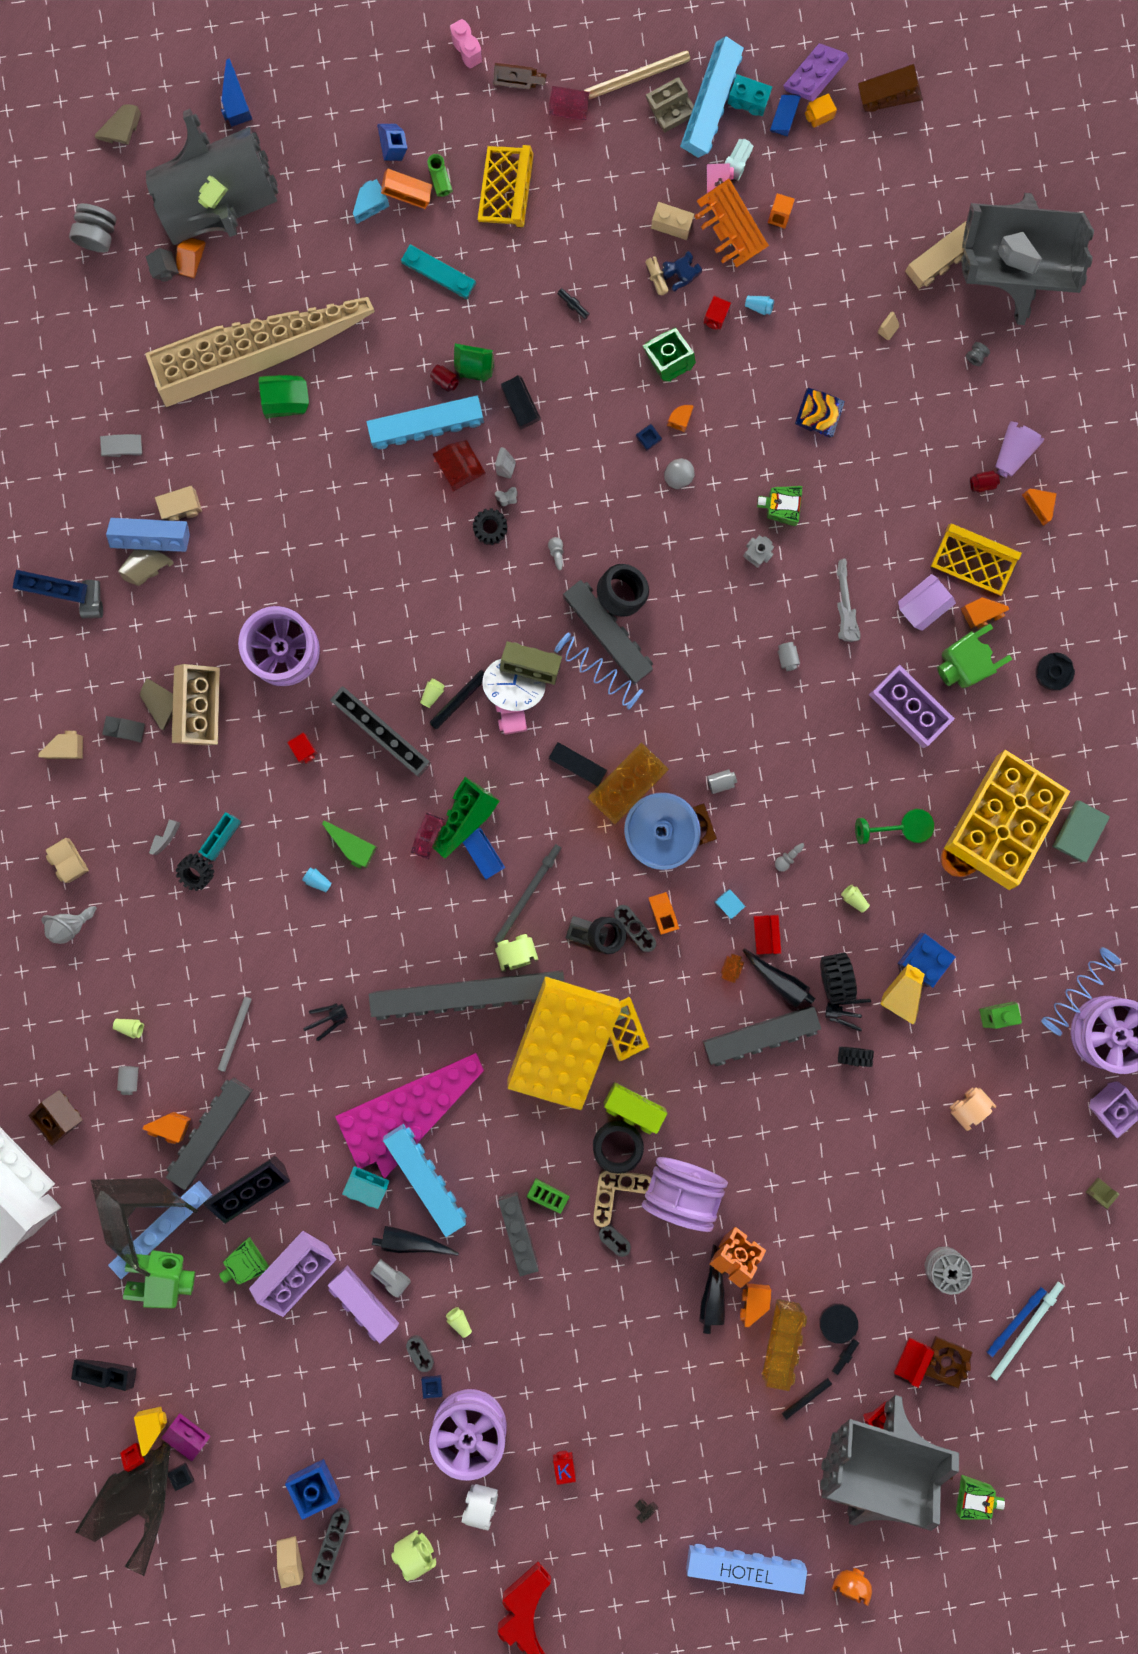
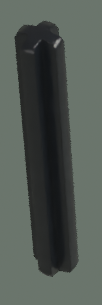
(457, 700)

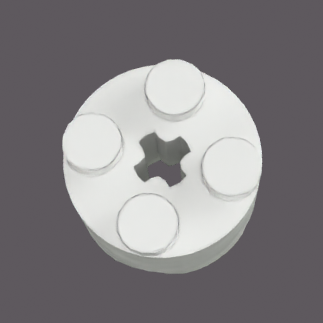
(480, 1506)

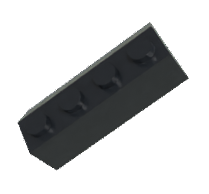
(248, 1190)

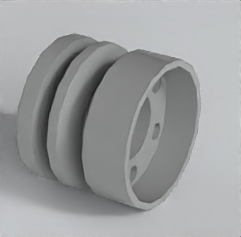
(92, 228)
(940, 1262)

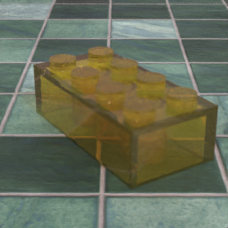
(627, 783)
(783, 1345)

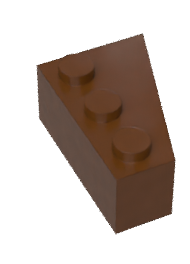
(890, 89)

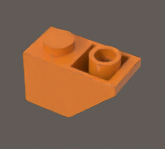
(982, 610)
(663, 913)
(171, 1127)
(756, 1303)

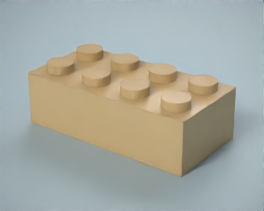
(195, 705)

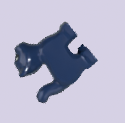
(683, 270)

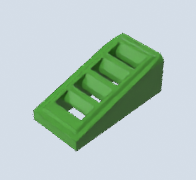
(537, 1183)

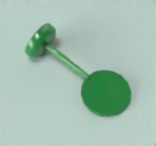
(916, 827)

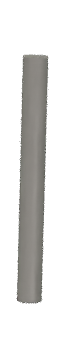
(234, 1034)

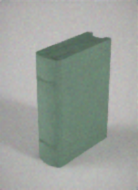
(1080, 831)

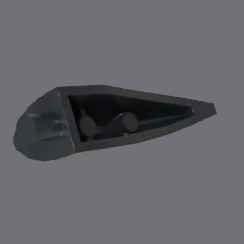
(786, 985)
(404, 1241)
(713, 1300)

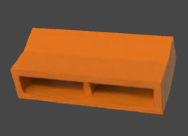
(406, 188)

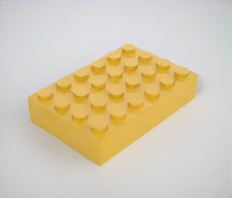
(1007, 820)
(563, 1043)

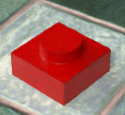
(132, 1457)

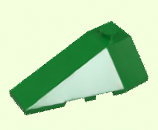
(470, 810)

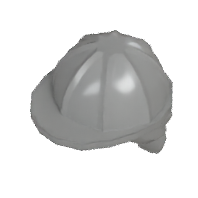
(64, 927)

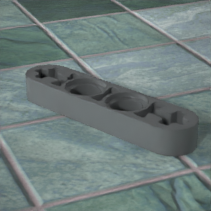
(331, 1546)

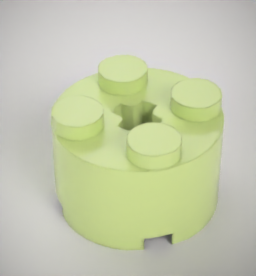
(516, 953)
(414, 1555)

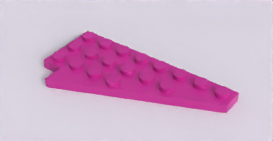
(413, 1104)

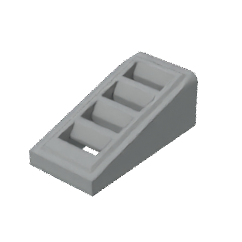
(505, 463)

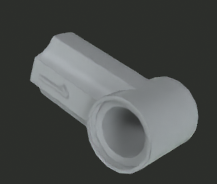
(393, 1280)

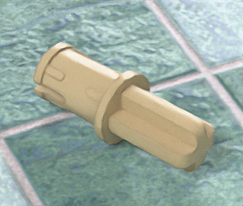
(657, 276)

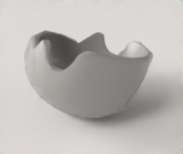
(679, 473)

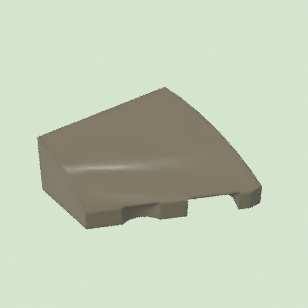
(120, 125)
(143, 565)
(158, 701)

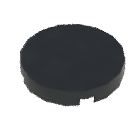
(1055, 671)
(838, 1323)

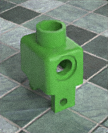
(969, 660)
(165, 1280)

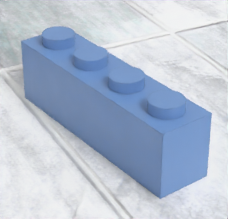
(148, 534)

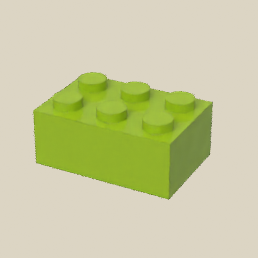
(634, 1109)

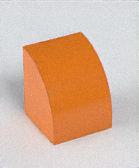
(781, 210)
(680, 417)

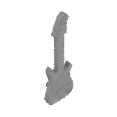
(848, 628)

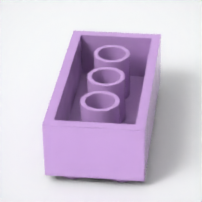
(925, 719)
(292, 1274)

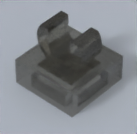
(646, 1510)

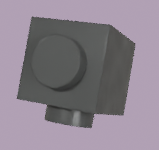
(162, 264)

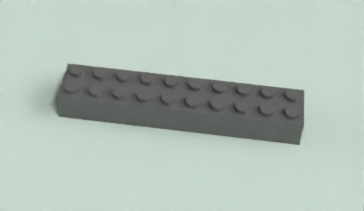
(458, 995)

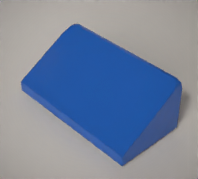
(785, 114)

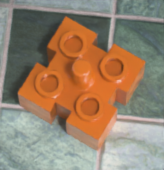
(737, 1257)

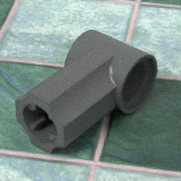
(92, 605)

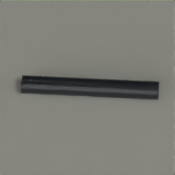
(807, 1398)

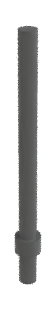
(548, 861)

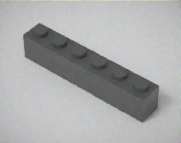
(607, 632)
(380, 731)
(761, 1035)
(209, 1133)

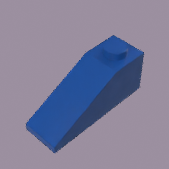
(233, 100)

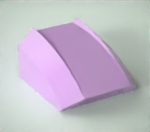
(926, 602)
(1115, 1108)

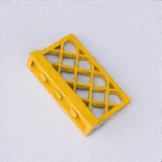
(521, 184)
(983, 544)

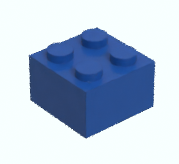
(928, 958)
(312, 1489)

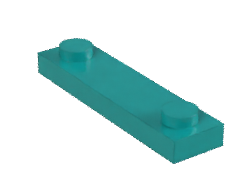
(438, 271)

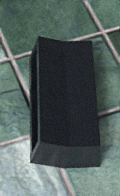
(520, 402)

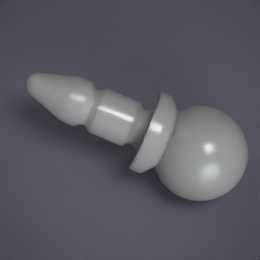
(555, 545)
(783, 863)

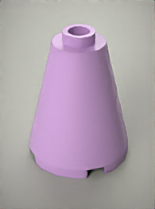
(1016, 448)

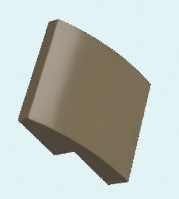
(670, 104)

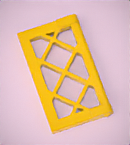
(639, 1031)

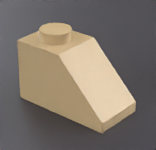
(64, 747)
(289, 1562)

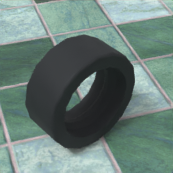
(593, 935)

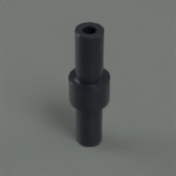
(573, 303)
(845, 1356)

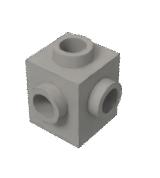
(754, 555)

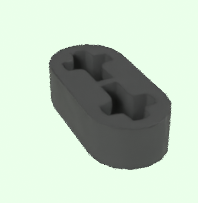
(617, 1237)
(416, 1356)

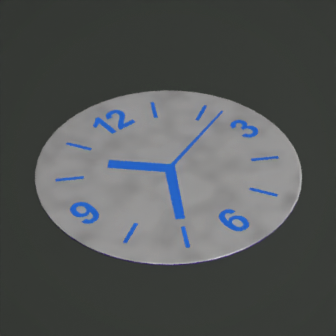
(511, 690)

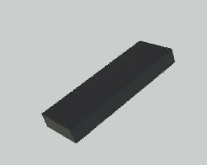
(577, 764)

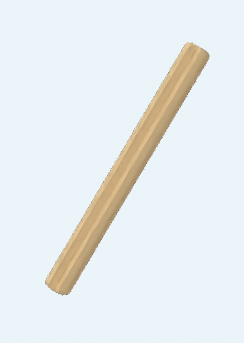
(638, 74)

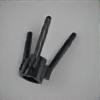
(835, 1012)
(337, 1014)

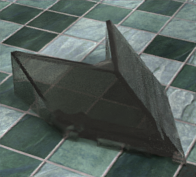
(117, 1201)
(129, 1495)

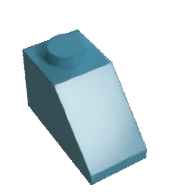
(369, 201)

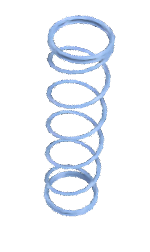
(566, 638)
(1103, 951)

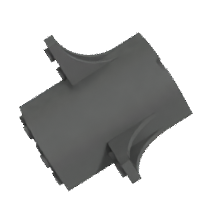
(231, 161)
(1056, 235)
(887, 1471)

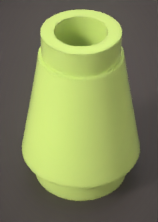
(432, 692)
(855, 898)
(129, 1027)
(458, 1321)

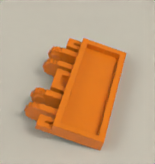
(733, 223)

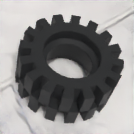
(493, 515)
(200, 866)
(855, 1056)

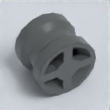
(977, 354)

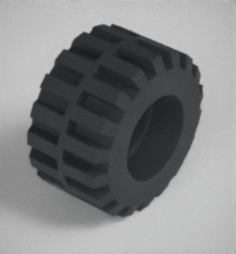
(838, 978)

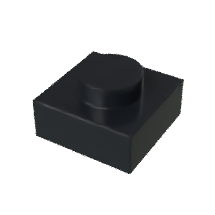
(180, 1476)

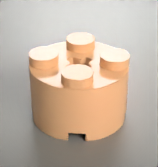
(973, 1108)

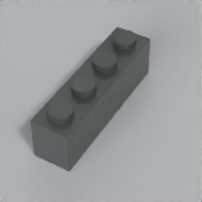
(518, 1234)

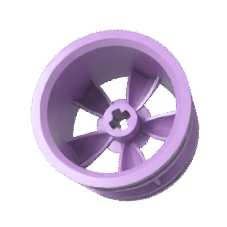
(252, 638)
(1085, 1040)
(684, 1194)
(461, 1465)

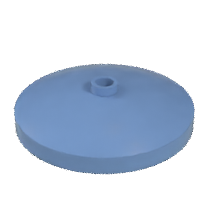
(646, 834)

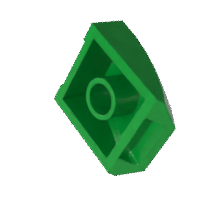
(670, 354)
(473, 362)
(283, 395)

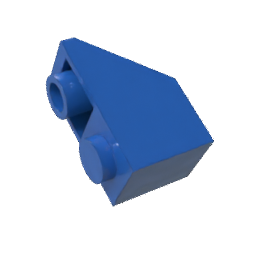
(392, 142)

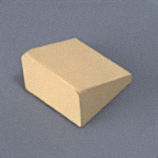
(889, 326)

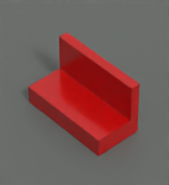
(767, 934)
(914, 1362)

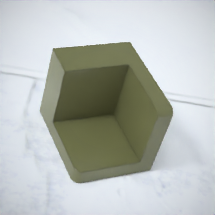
(1102, 1193)

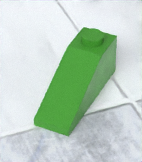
(352, 846)

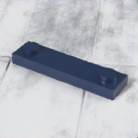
(50, 586)

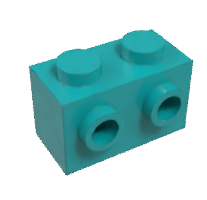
(749, 95)
(365, 1187)

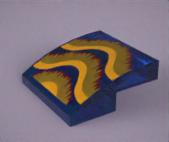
(819, 412)

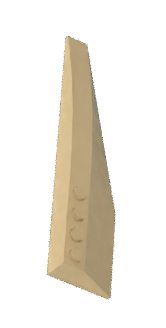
(241, 350)

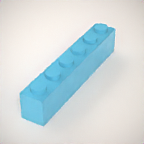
(712, 97)
(425, 422)
(424, 1179)

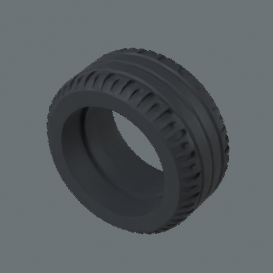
(634, 579)
(627, 1165)

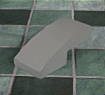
(120, 445)
(159, 842)

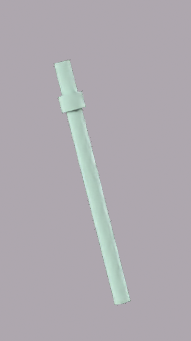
(1049, 1300)

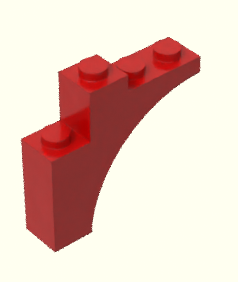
(522, 1600)

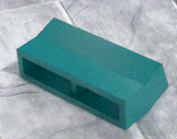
(219, 836)

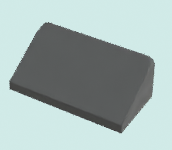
(579, 931)

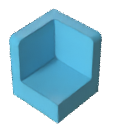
(729, 903)

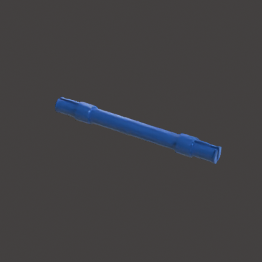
(1000, 1341)

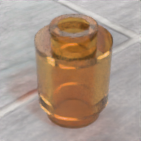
(732, 968)

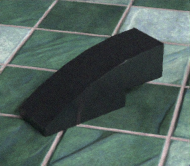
(104, 1374)

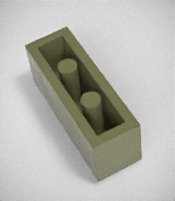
(530, 663)

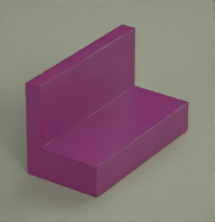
(185, 1437)

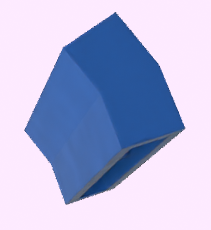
(483, 854)

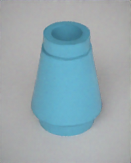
(760, 304)
(316, 880)

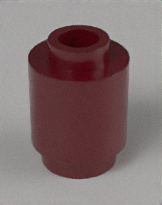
(444, 378)
(984, 481)

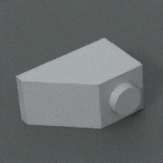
(1019, 253)

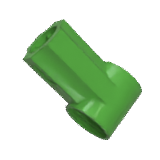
(439, 176)

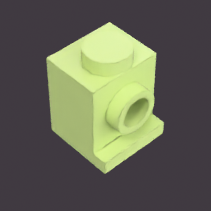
(211, 193)

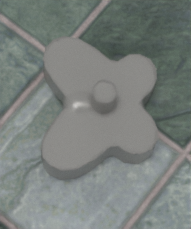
(508, 497)

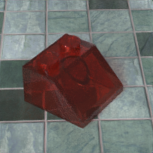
(458, 464)

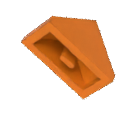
(189, 256)
(1041, 503)

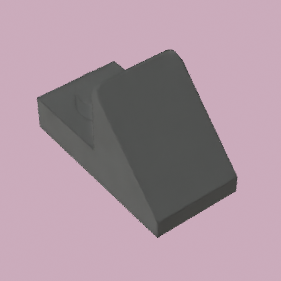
(123, 729)

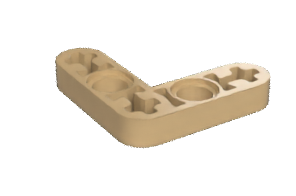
(610, 1189)

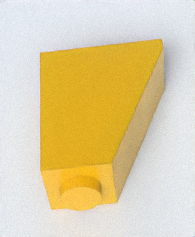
(905, 993)

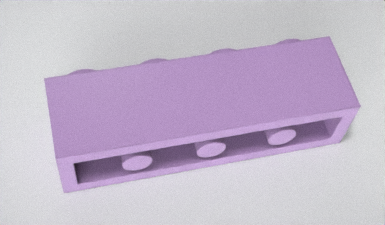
(363, 1304)

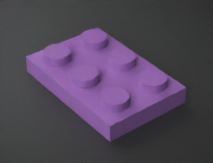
(816, 72)

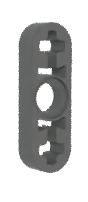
(648, 936)

